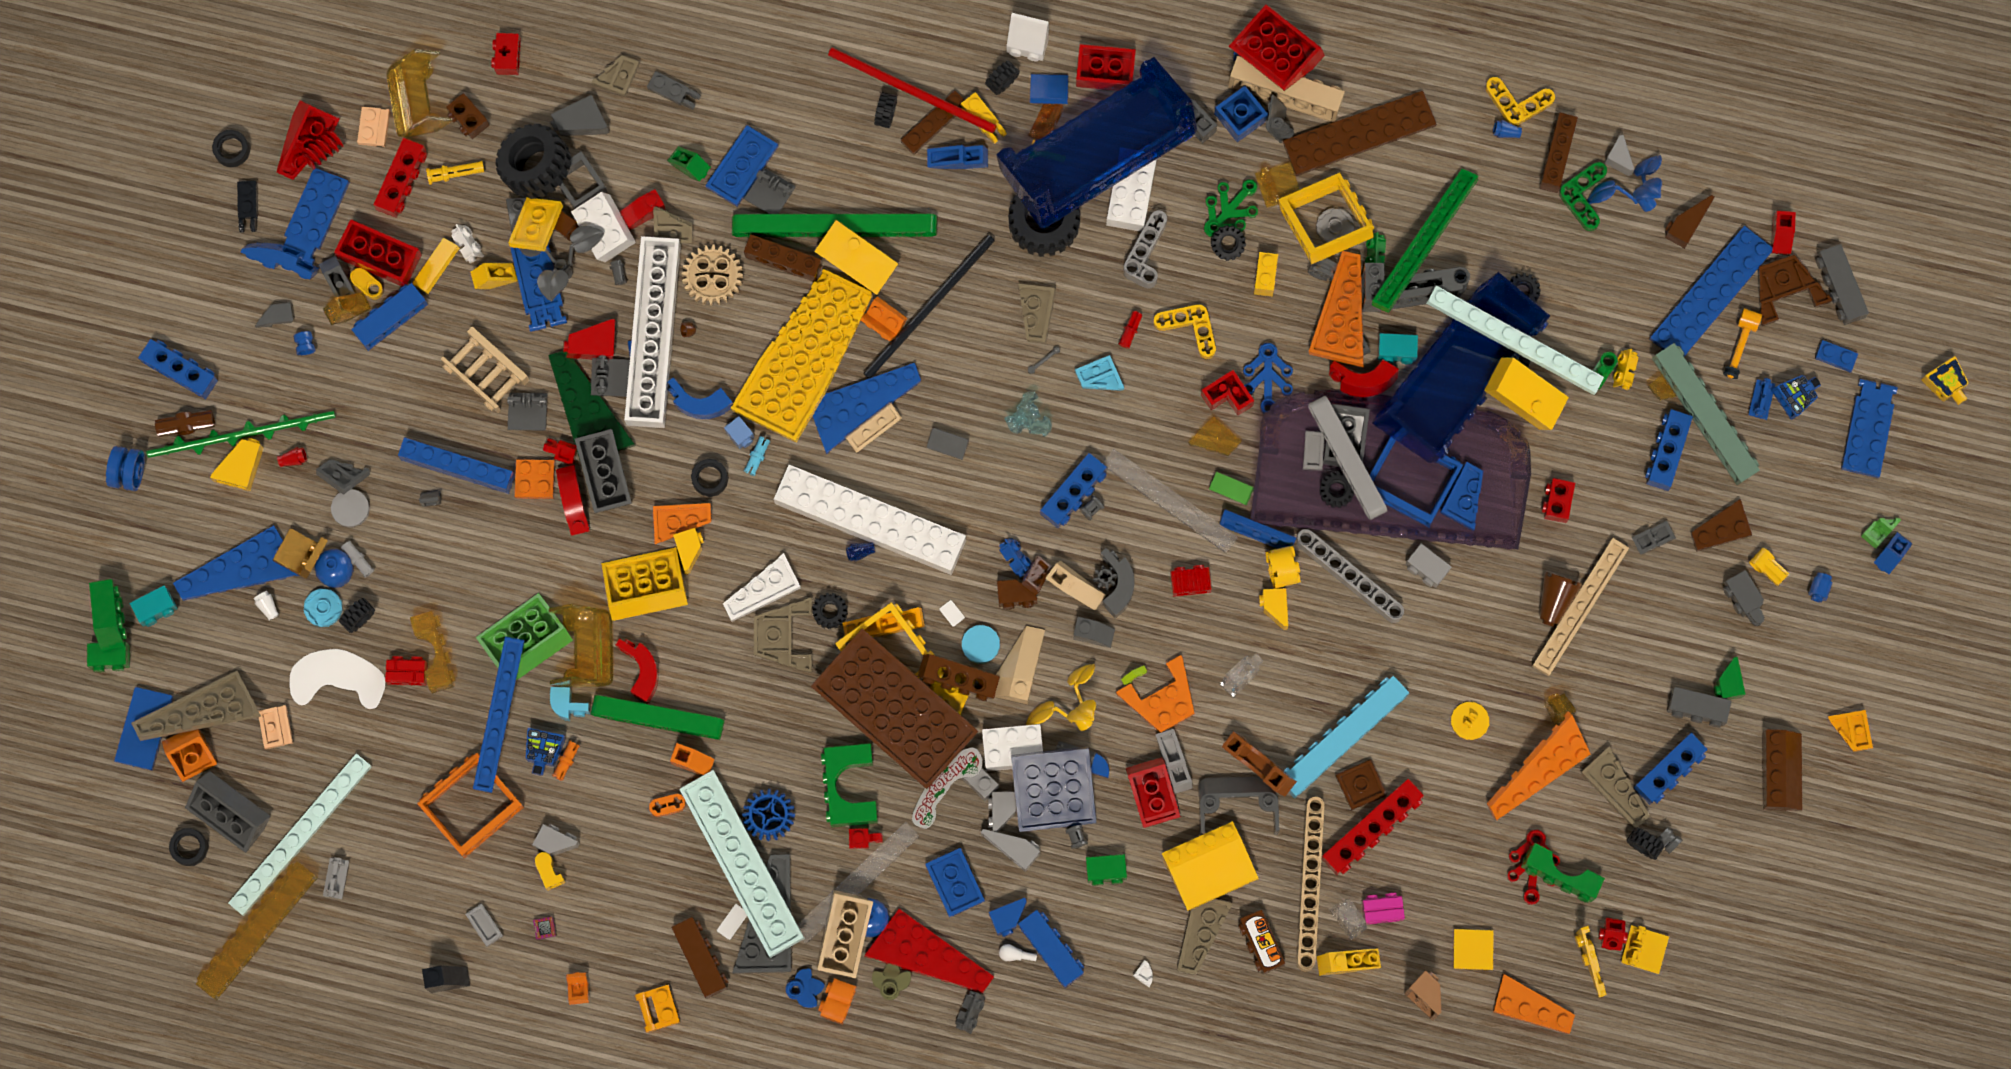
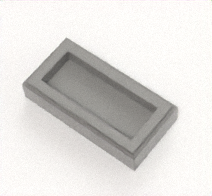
(1313, 451)
(484, 925)

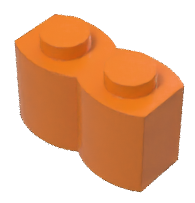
(838, 1001)

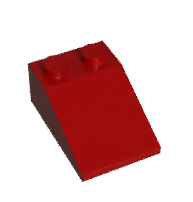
(1153, 792)

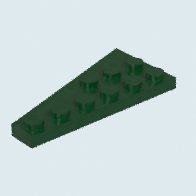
(584, 412)

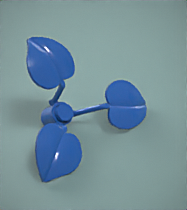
(1643, 195)

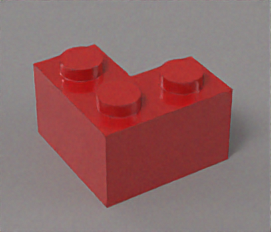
(1228, 389)

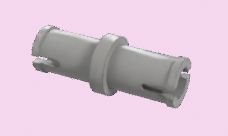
(357, 559)

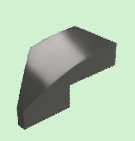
(276, 315)

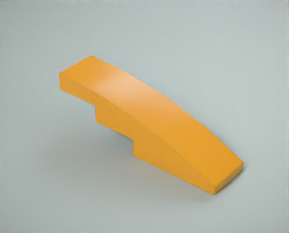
(887, 623)

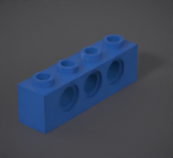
(202, 386)
(1681, 423)
(1089, 465)
(1689, 745)

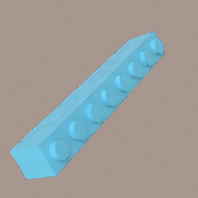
(1347, 734)

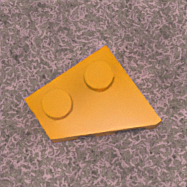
(1853, 729)

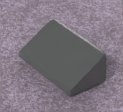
(947, 443)

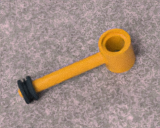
(1748, 322)

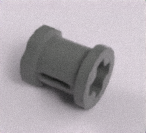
(1091, 508)
(1076, 837)

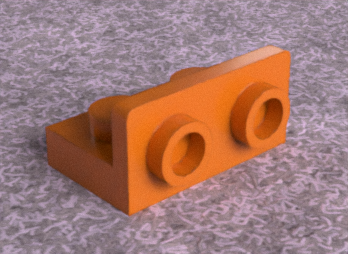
(884, 319)

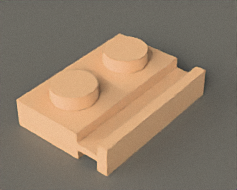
(373, 126)
(275, 727)

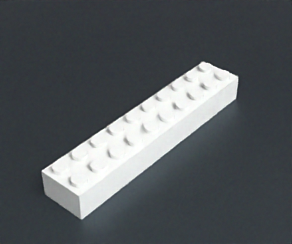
(652, 332)
(870, 519)

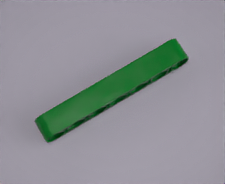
(657, 717)

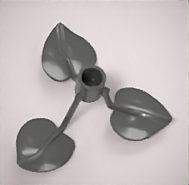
(555, 281)

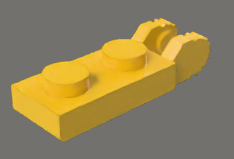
(977, 107)

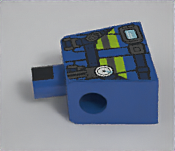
(1796, 394)
(543, 749)

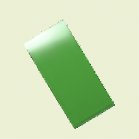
(1231, 488)

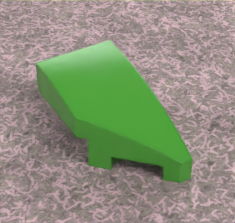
(1879, 531)

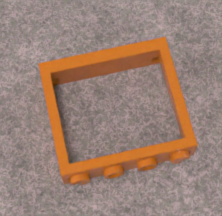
(487, 831)

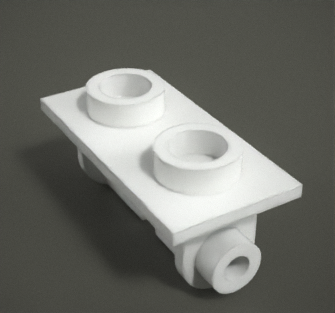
(463, 235)

